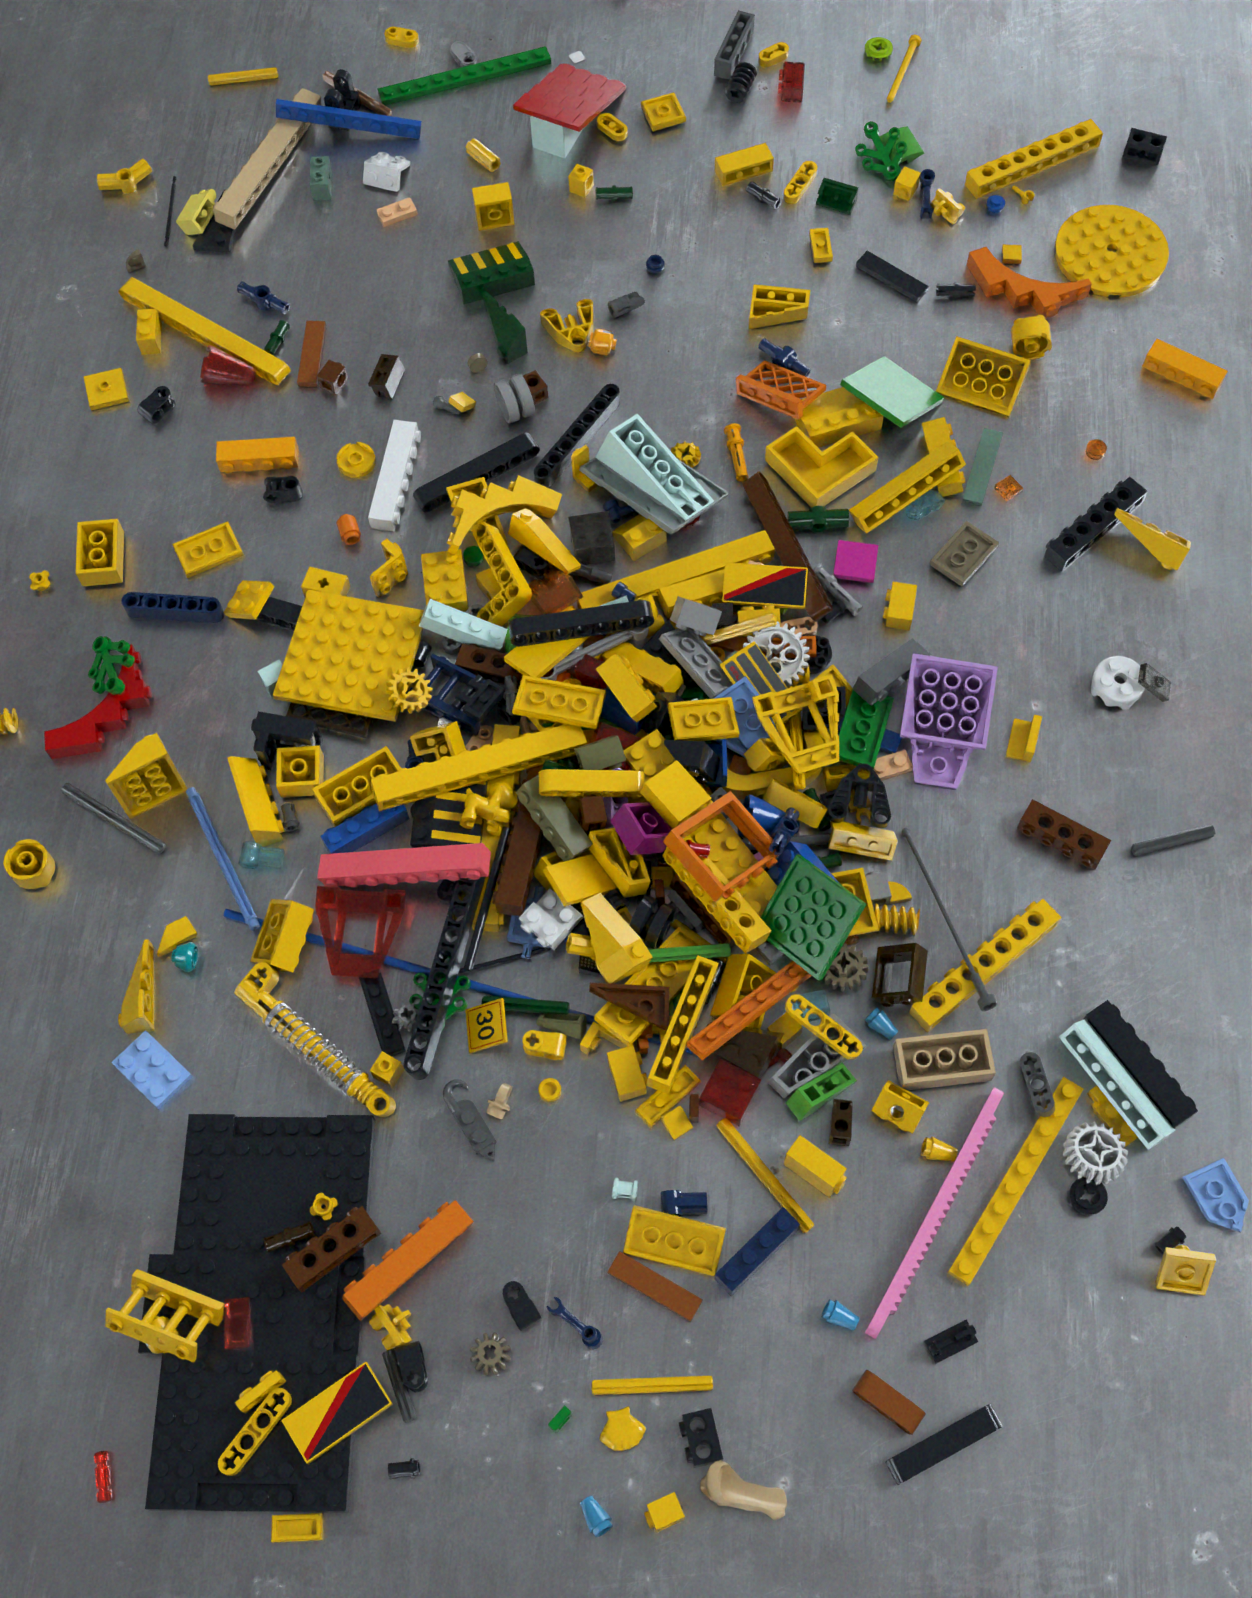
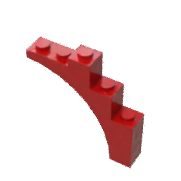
(109, 715)

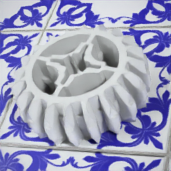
(1106, 1147)

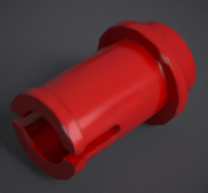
(701, 850)

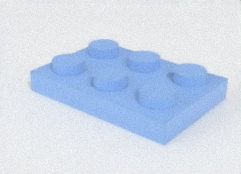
(152, 1069)

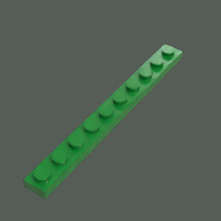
(464, 76)

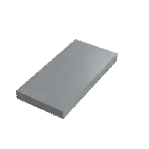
(697, 660)

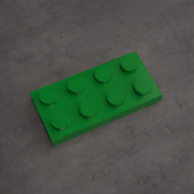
(863, 730)

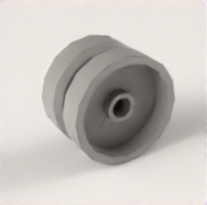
(514, 398)

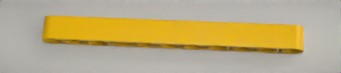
(204, 330)

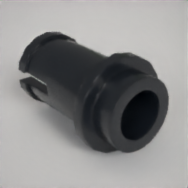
(838, 608)
(1171, 1240)
(404, 1469)

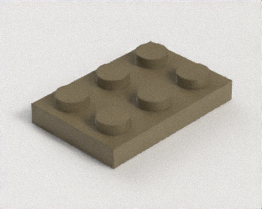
(964, 553)

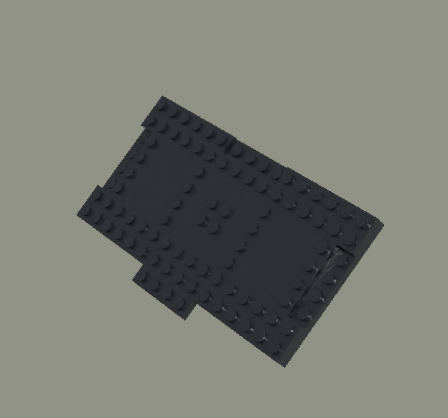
(237, 1188)

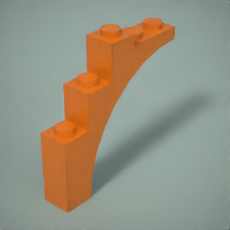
(1021, 290)

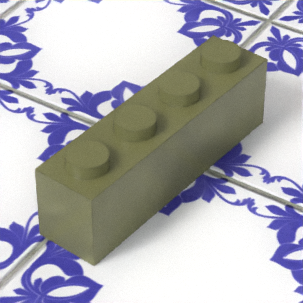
(554, 820)

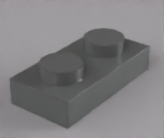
(690, 918)

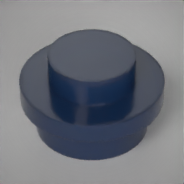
(655, 264)

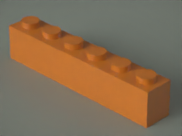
(407, 1260)

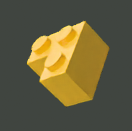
(441, 739)

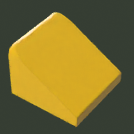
(676, 1122)

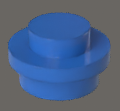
(995, 203)

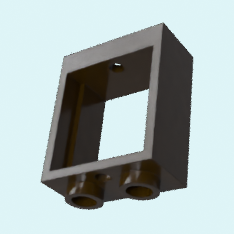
(883, 974)

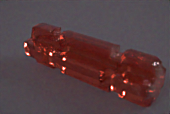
(103, 1476)

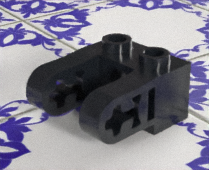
(343, 95)

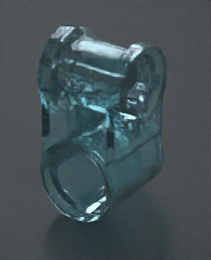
(925, 504)

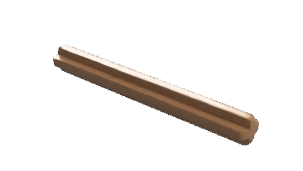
(365, 100)

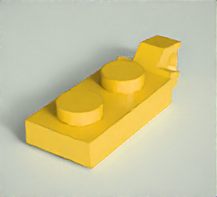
(1110, 1117)

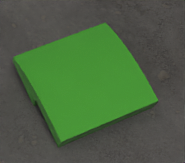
(913, 148)

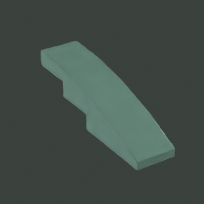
(982, 466)

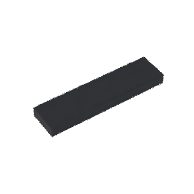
(892, 276)
(382, 1015)

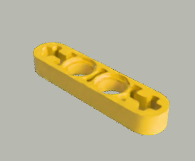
(825, 1024)
(257, 1433)

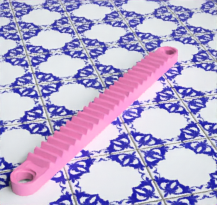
(936, 1214)

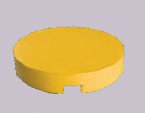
(356, 460)

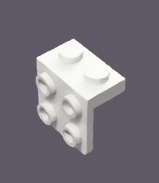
(384, 171)

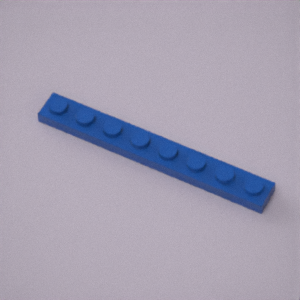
(348, 119)

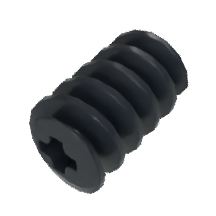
(740, 82)

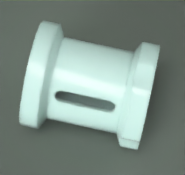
(625, 1189)

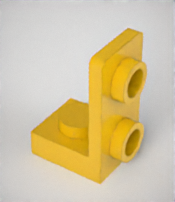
(579, 458)
(591, 1039)

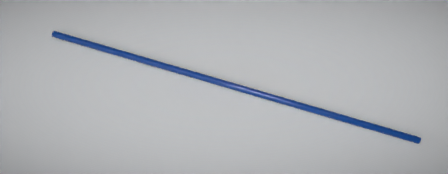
(415, 968)

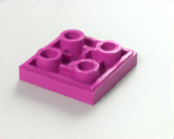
(855, 561)

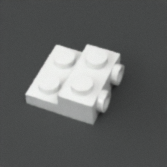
(550, 920)

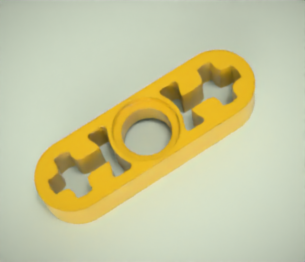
(800, 189)

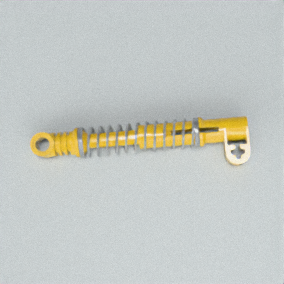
(308, 1041)

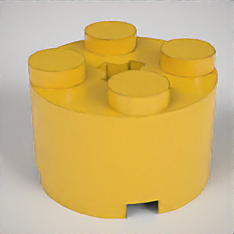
(1031, 337)
(29, 864)

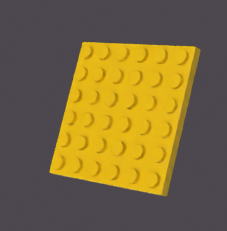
(347, 654)

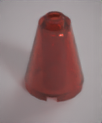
(225, 369)

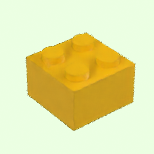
(493, 206)
(299, 770)

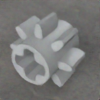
(402, 1022)

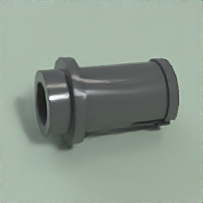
(290, 821)

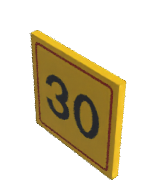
(486, 1025)

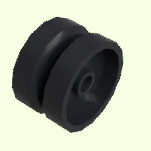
(652, 922)

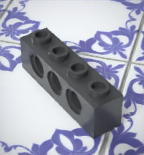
(734, 44)

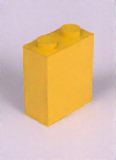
(675, 794)
(815, 1167)

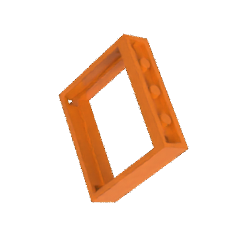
(744, 822)

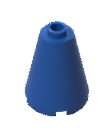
(764, 813)

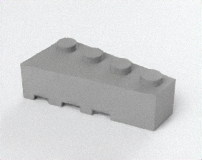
(810, 1061)

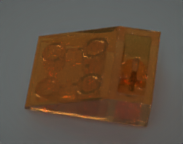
(554, 591)

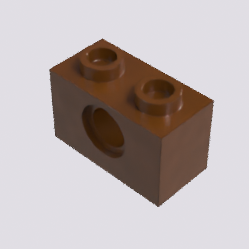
(592, 813)

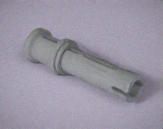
(829, 584)

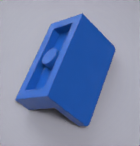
(721, 751)

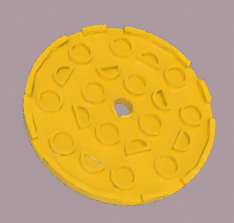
(1138, 243)

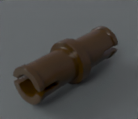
(289, 1236)

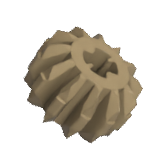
(499, 1352)

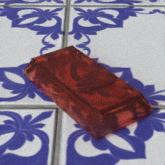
(237, 1323)

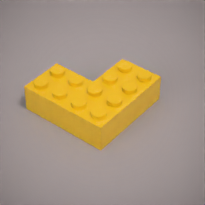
(817, 474)

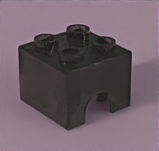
(592, 538)

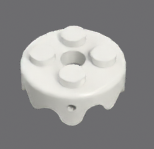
(1109, 690)

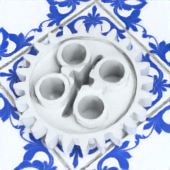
(788, 668)

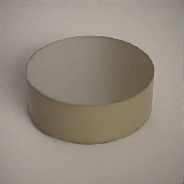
(477, 362)

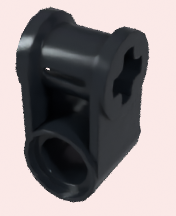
(156, 406)
(283, 489)
(531, 562)
(521, 1309)
(411, 1362)

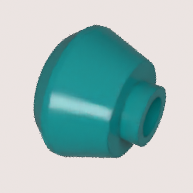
(185, 956)

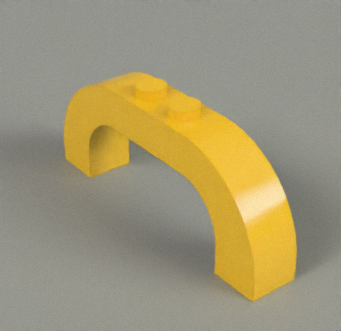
(757, 783)

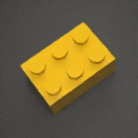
(99, 552)
(445, 579)

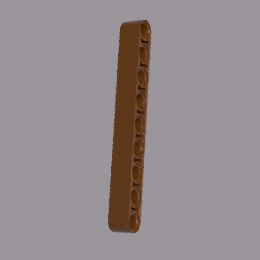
(786, 542)

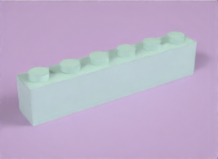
(1117, 1083)

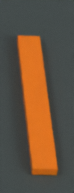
(747, 1010)

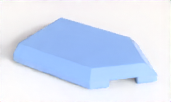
(1218, 1194)

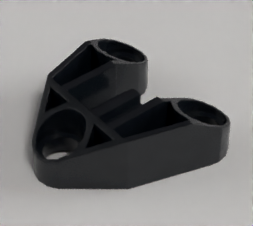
(879, 801)

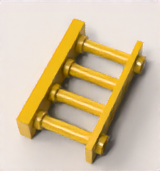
(173, 1296)

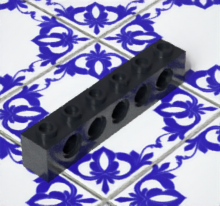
(1063, 556)

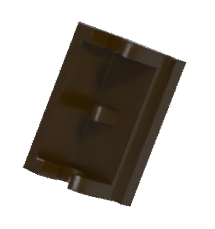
(387, 375)

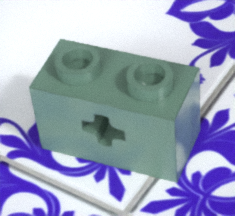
(320, 178)

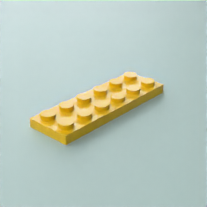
(667, 974)

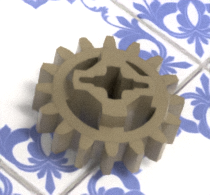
(854, 971)

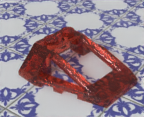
(358, 902)

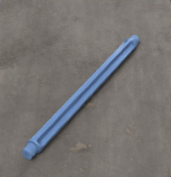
(223, 859)

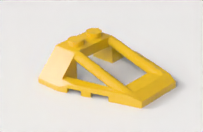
(794, 698)

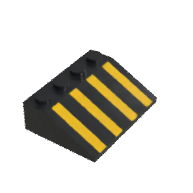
(439, 816)

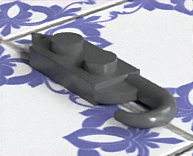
(470, 1121)

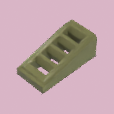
(570, 1024)

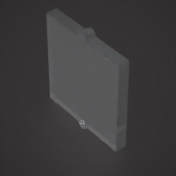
(305, 888)

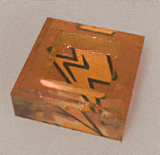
(1008, 488)

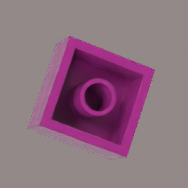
(641, 828)

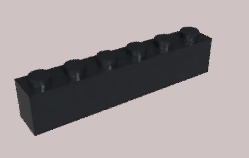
(1141, 1064)

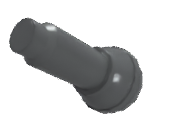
(440, 403)

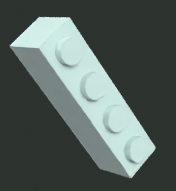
(462, 626)

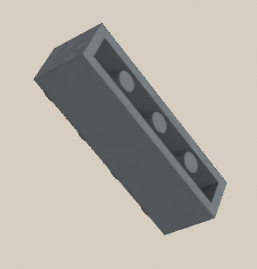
(888, 673)

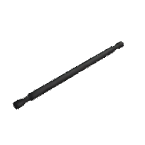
(170, 212)
(500, 960)

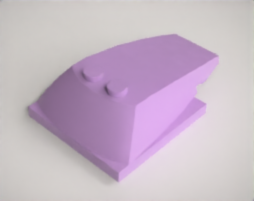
(946, 716)

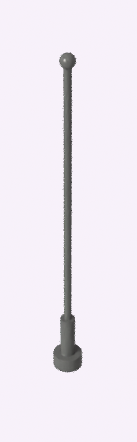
(986, 1001)

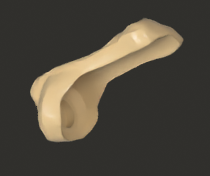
(728, 1489)

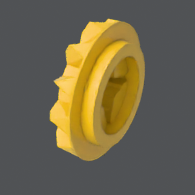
(694, 453)

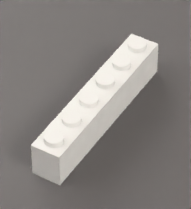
(394, 475)

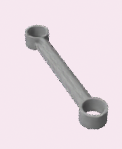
(596, 649)

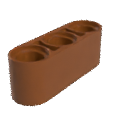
(889, 1402)

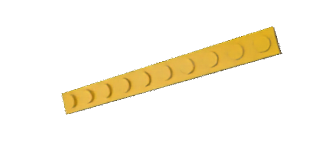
(1014, 1183)

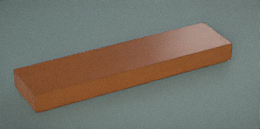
(311, 353)
(655, 1286)

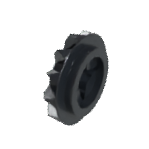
(1083, 1205)

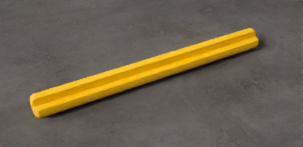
(797, 741)
(764, 1174)

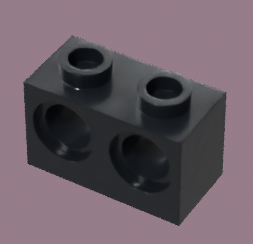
(1144, 146)
(706, 1437)

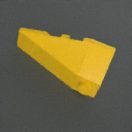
(138, 1003)

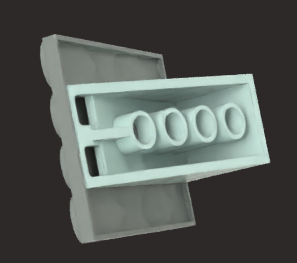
(650, 478)

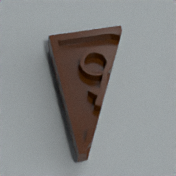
(645, 1002)

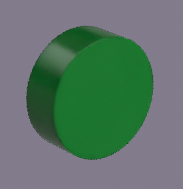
(473, 556)

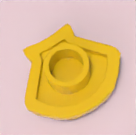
(622, 1430)

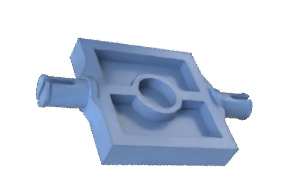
(518, 935)

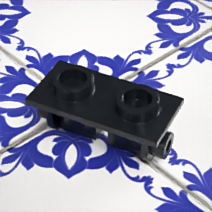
(951, 1341)

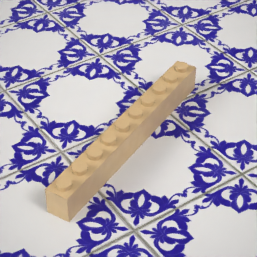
(262, 166)

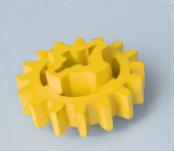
(414, 699)

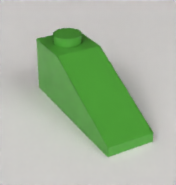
(820, 1091)

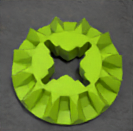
(875, 43)

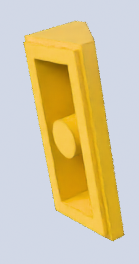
(835, 773)

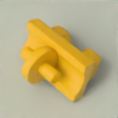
(946, 206)
(396, 1324)

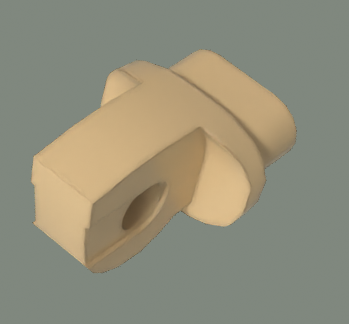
(498, 1105)

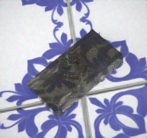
(1154, 682)

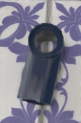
(680, 1204)

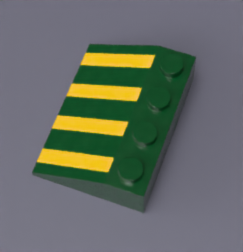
(493, 271)

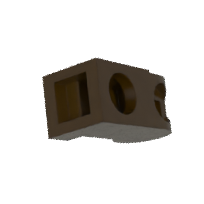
(841, 1123)

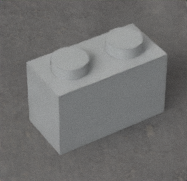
(695, 616)

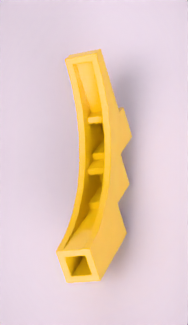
(496, 501)

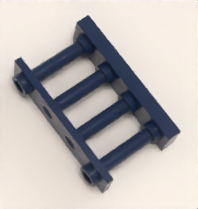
(436, 704)

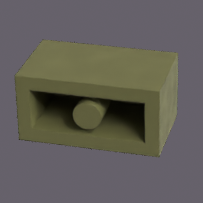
(601, 754)

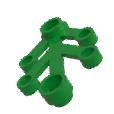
(882, 152)
(102, 648)
(452, 1008)

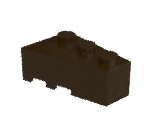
(751, 1049)

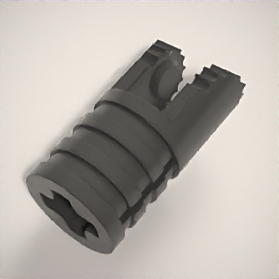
(625, 304)

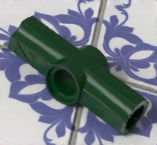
(818, 519)

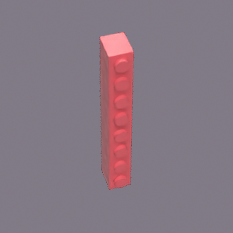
(404, 865)

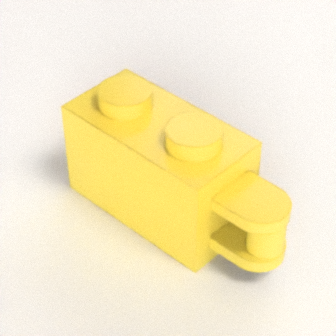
(197, 212)

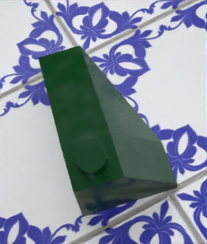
(507, 330)

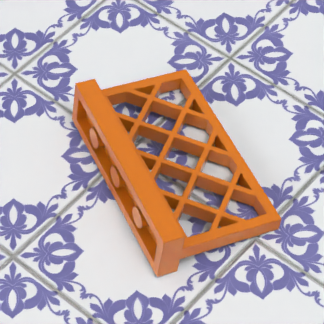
(775, 396)

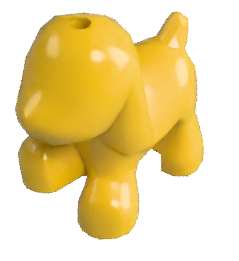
(490, 808)

